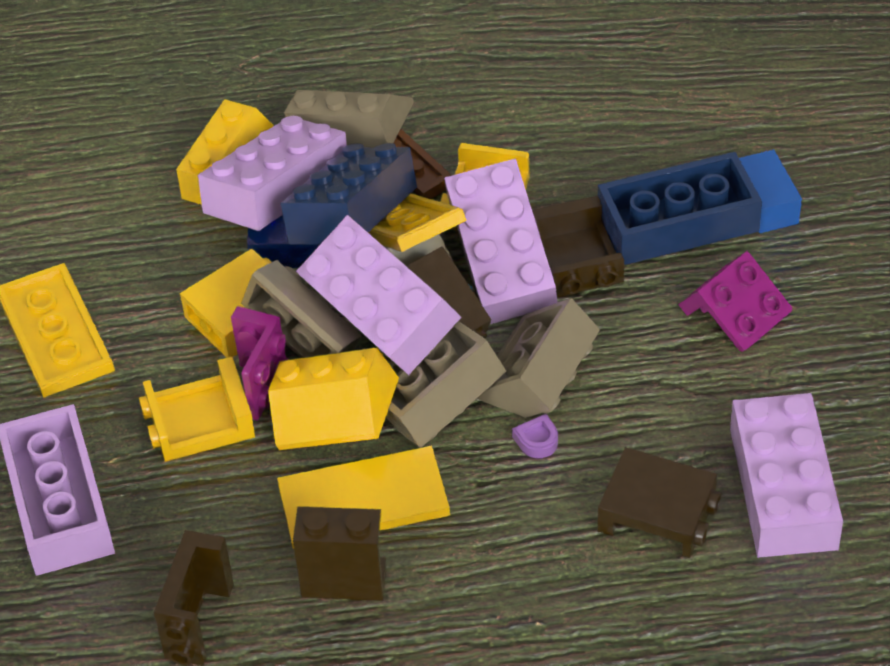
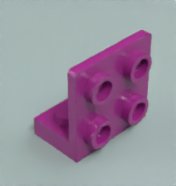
(740, 301)
(259, 351)

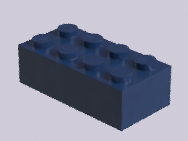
(355, 183)
(680, 207)

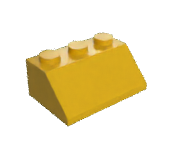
(225, 132)
(331, 398)

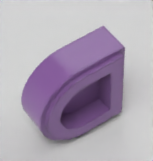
(537, 437)

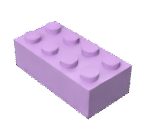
(264, 172)
(501, 241)
(378, 294)
(785, 475)
(55, 490)

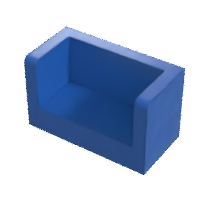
(778, 194)

